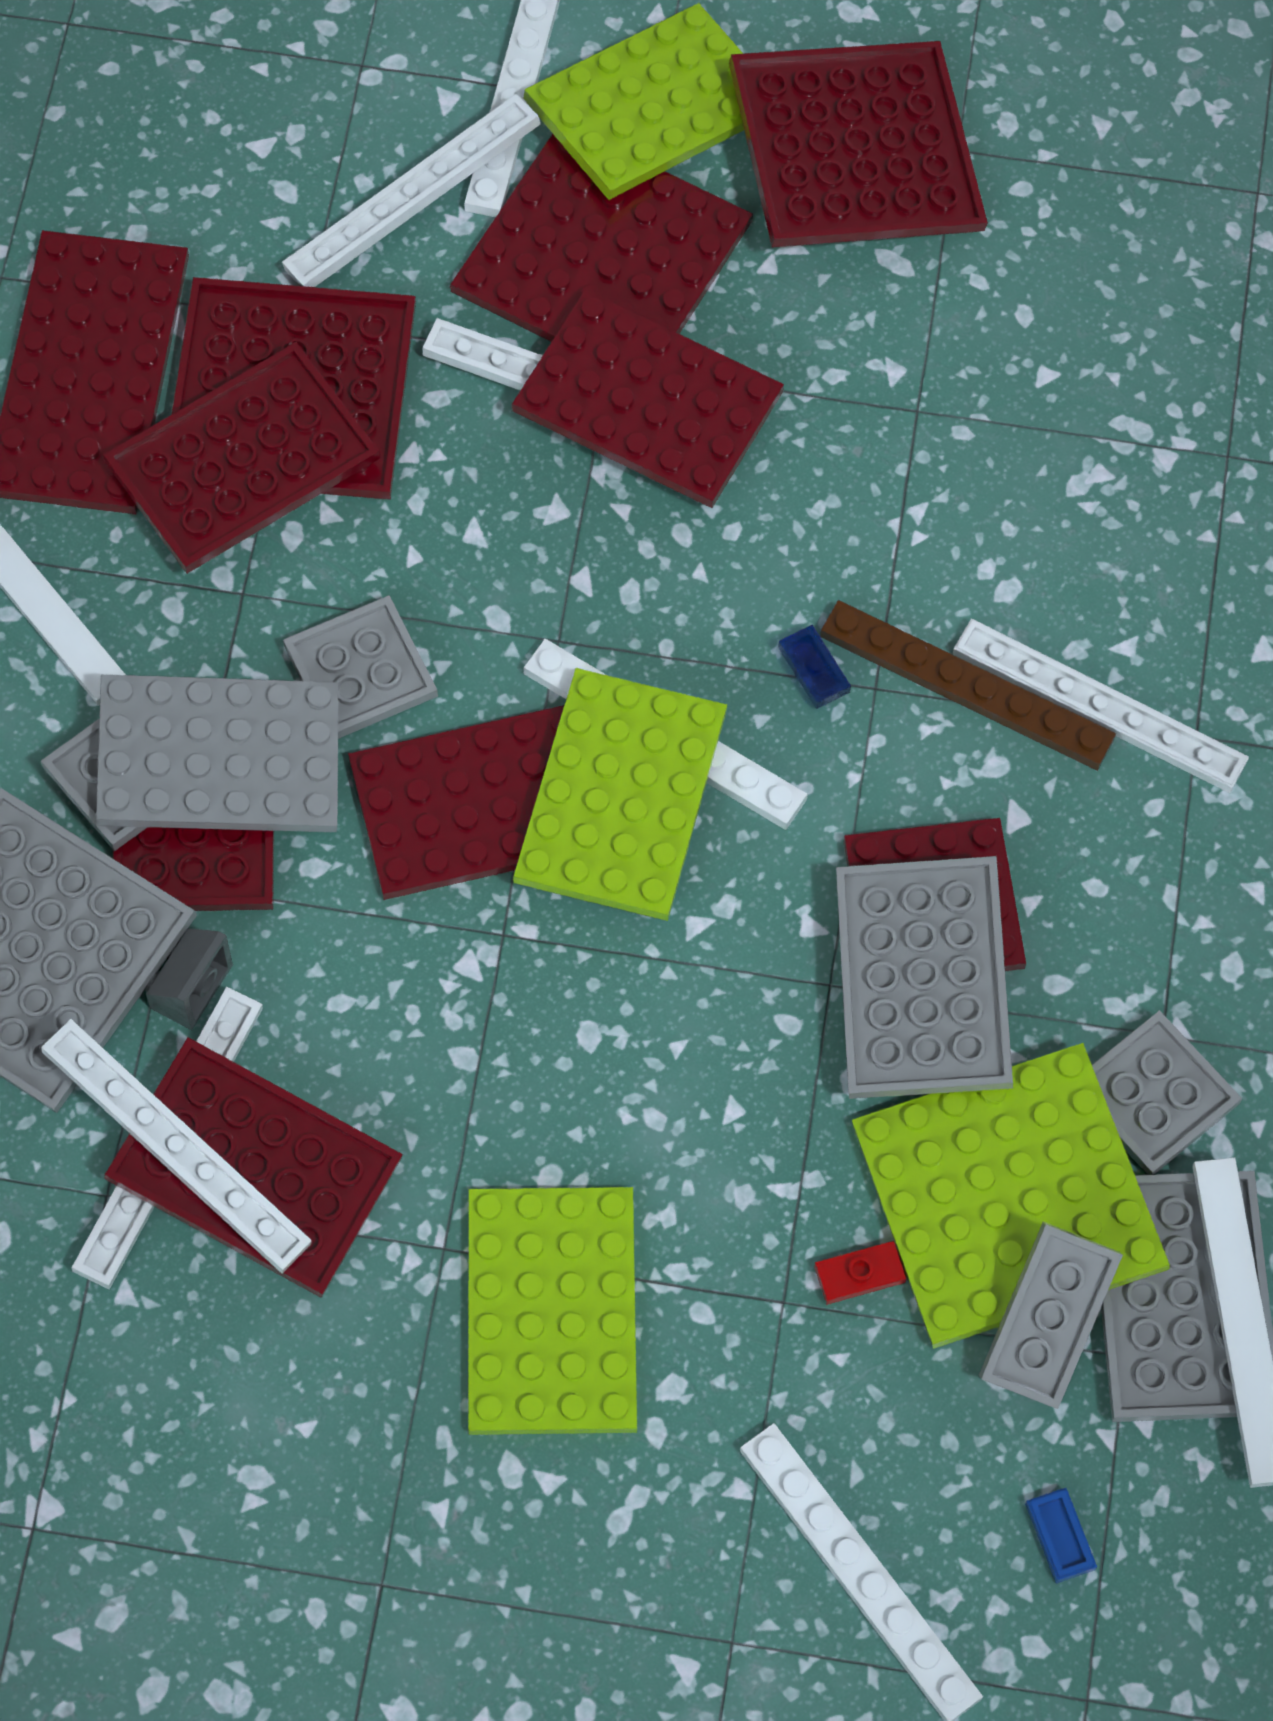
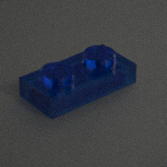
(814, 666)

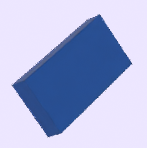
(1061, 1535)

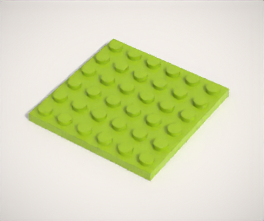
(983, 1170)

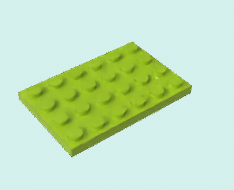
(644, 101)
(620, 794)
(551, 1311)

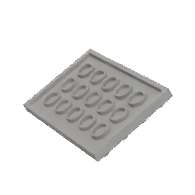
(218, 753)
(923, 978)
(1166, 1328)

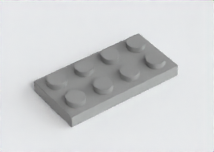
(1050, 1315)

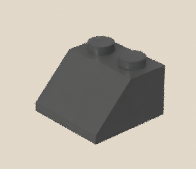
(190, 976)

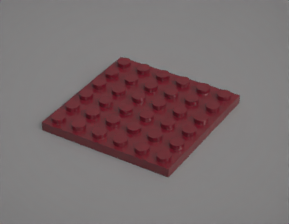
(857, 143)
(561, 235)
(349, 335)

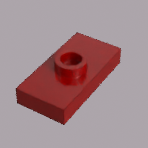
(860, 1272)

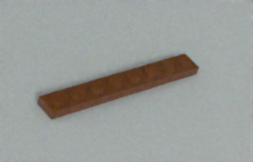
(968, 685)

